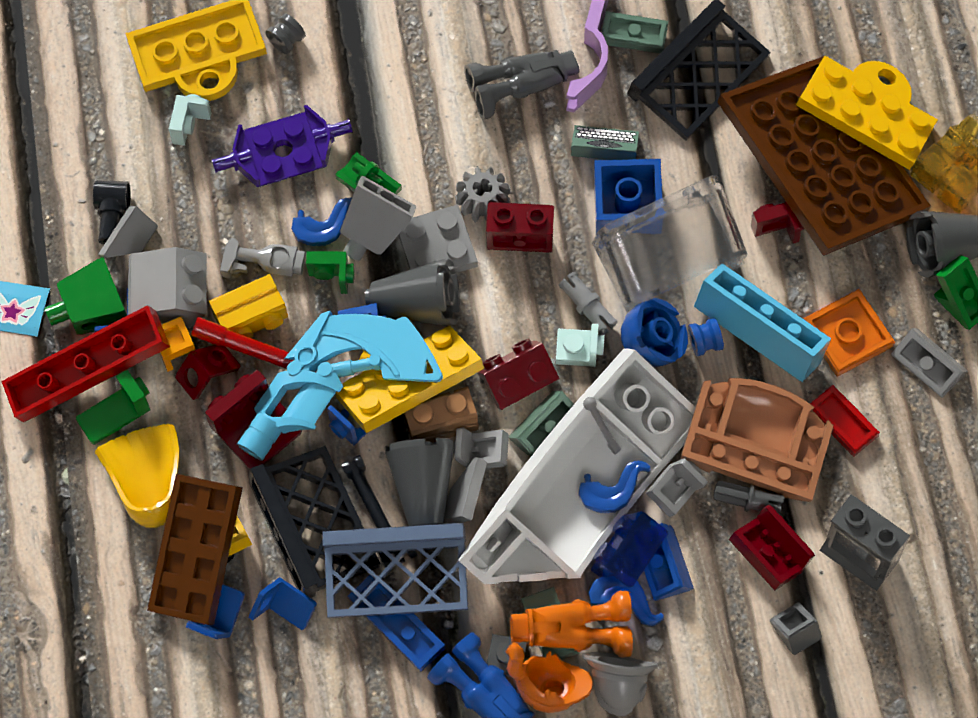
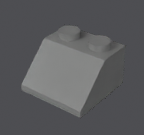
(169, 282)

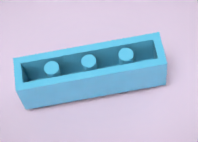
(762, 322)

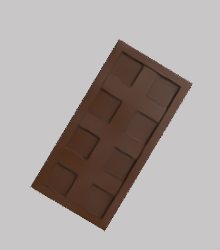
(194, 549)

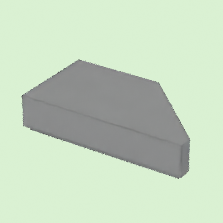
(130, 234)
(465, 493)

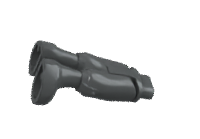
(526, 73)

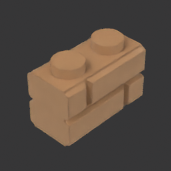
(442, 416)

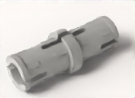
(588, 303)

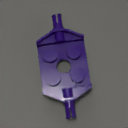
(303, 132)

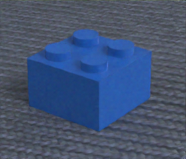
(624, 187)

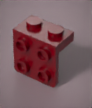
(233, 413)

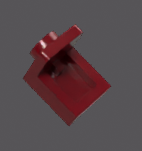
(774, 218)

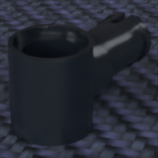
(111, 201)

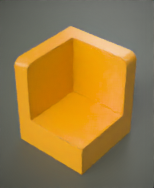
(179, 341)

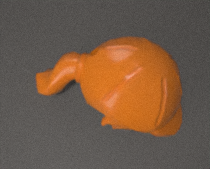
(547, 681)

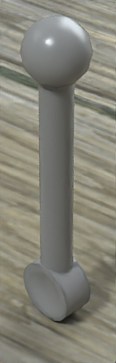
(590, 404)

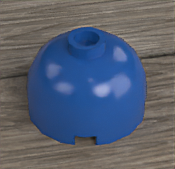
(655, 332)

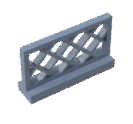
(391, 540)

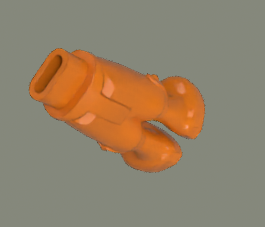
(565, 625)

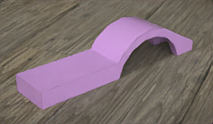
(582, 89)

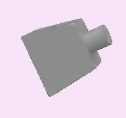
(374, 218)

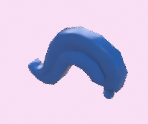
(320, 232)
(611, 499)
(605, 587)

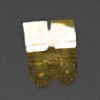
(952, 165)

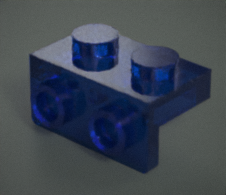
(630, 548)

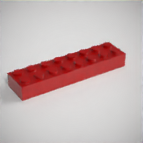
(85, 364)

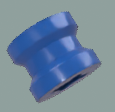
(705, 337)

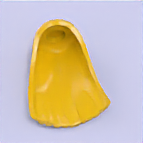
(143, 471)

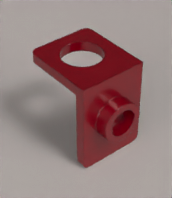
(207, 363)

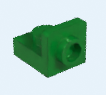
(330, 264)

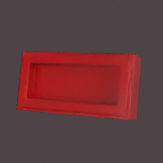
(848, 423)

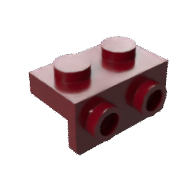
(518, 373)
(772, 548)

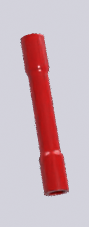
(222, 336)

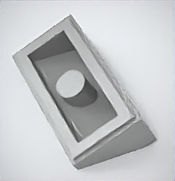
(929, 362)

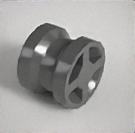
(285, 34)

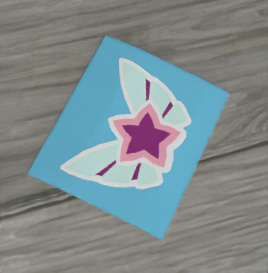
(21, 308)

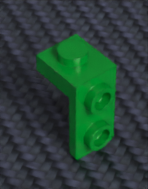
(116, 409)

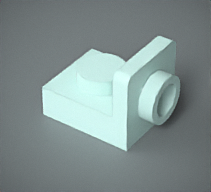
(184, 114)
(579, 346)

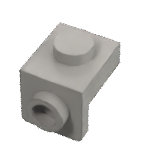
(488, 445)
(676, 486)

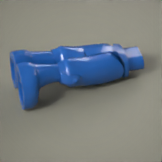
(490, 698)

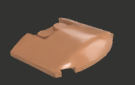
(758, 437)

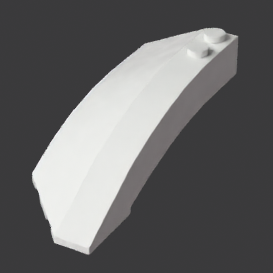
(539, 521)

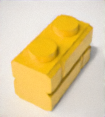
(250, 307)

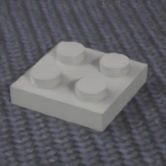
(438, 237)

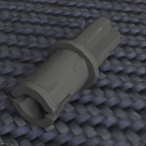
(746, 497)

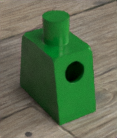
(87, 299)

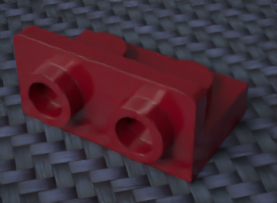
(520, 227)

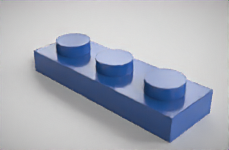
(402, 630)

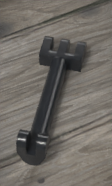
(355, 472)

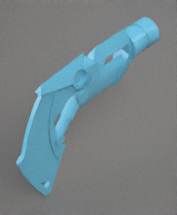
(392, 346)

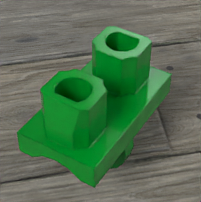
(360, 166)

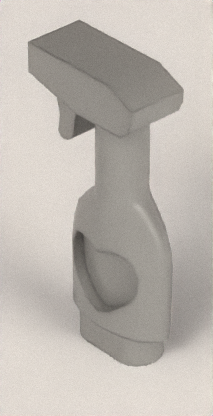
(273, 259)

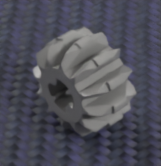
(472, 188)

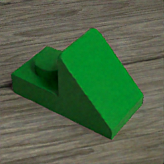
(959, 291)

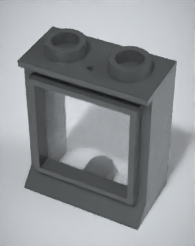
(864, 542)

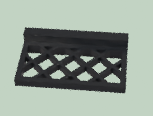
(674, 57)
(283, 523)

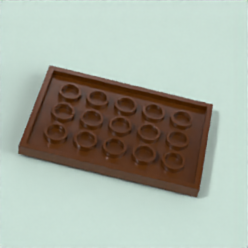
(825, 176)

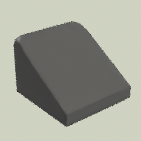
(796, 628)

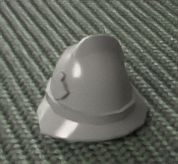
(618, 681)

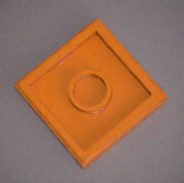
(854, 332)

